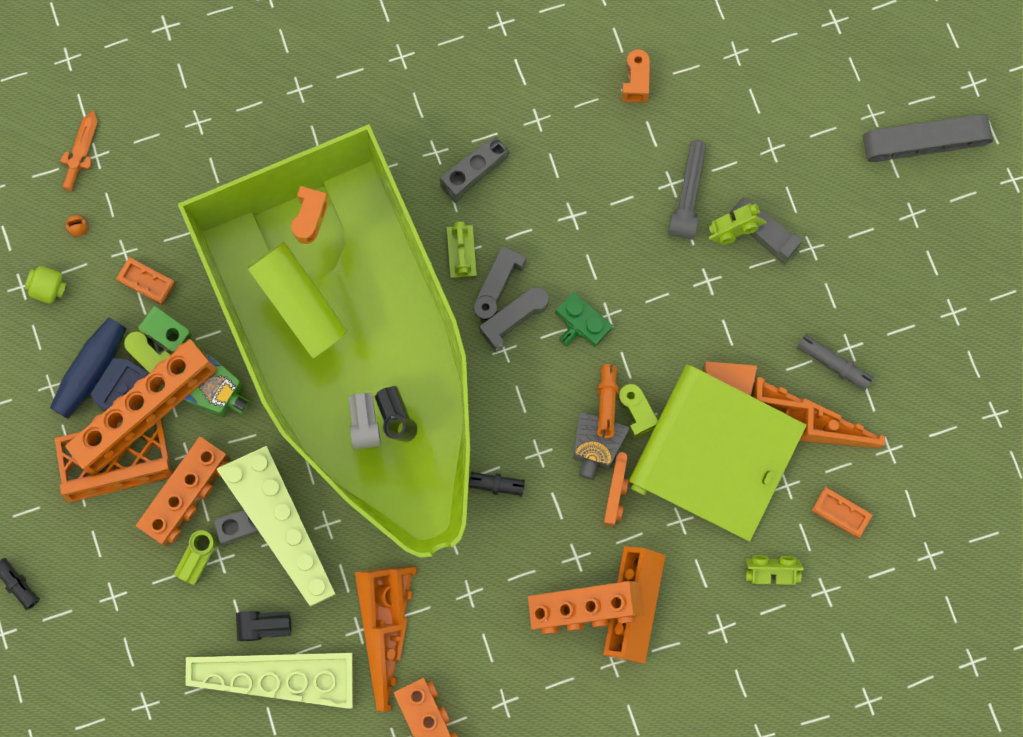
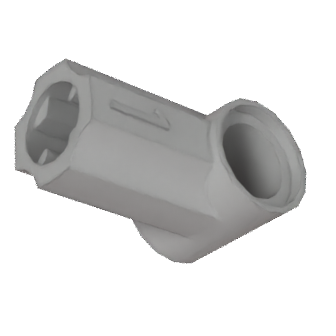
(364, 428)

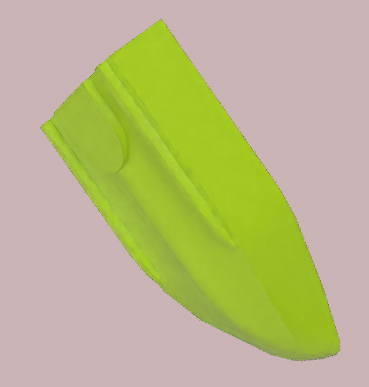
(397, 334)

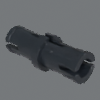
(496, 483)
(17, 585)

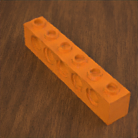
(136, 422)

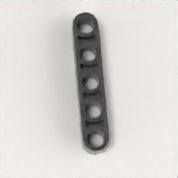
(927, 138)

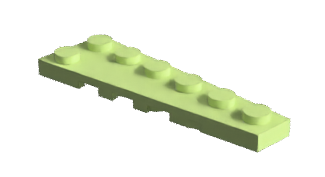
(269, 506)
(293, 677)

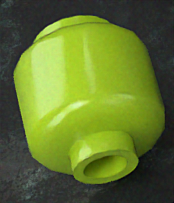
(45, 284)

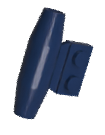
(97, 372)

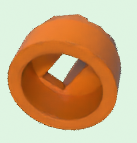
(76, 230)

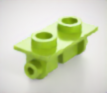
(746, 222)
(461, 250)
(786, 570)

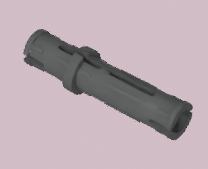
(844, 368)

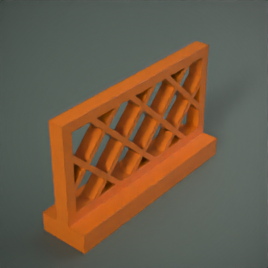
(116, 479)

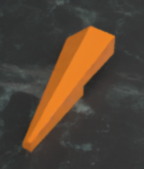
(821, 423)
(383, 606)

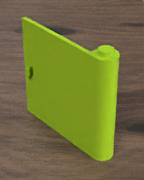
(716, 451)

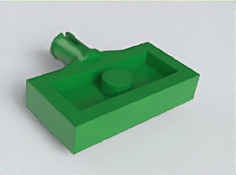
(582, 321)

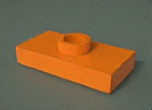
(146, 281)
(841, 512)

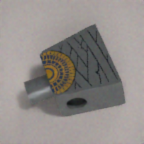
(593, 449)

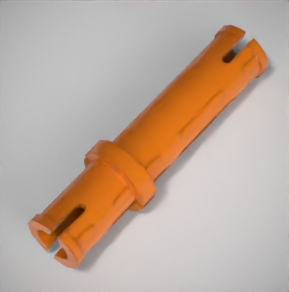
(607, 391)

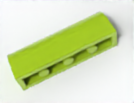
(298, 299)

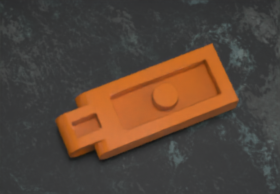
(618, 487)

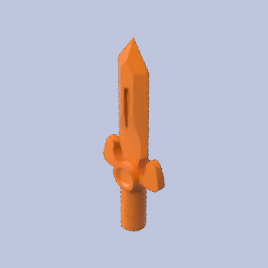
(79, 151)

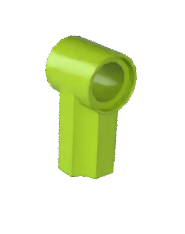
(194, 559)

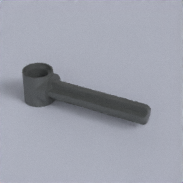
(684, 220)

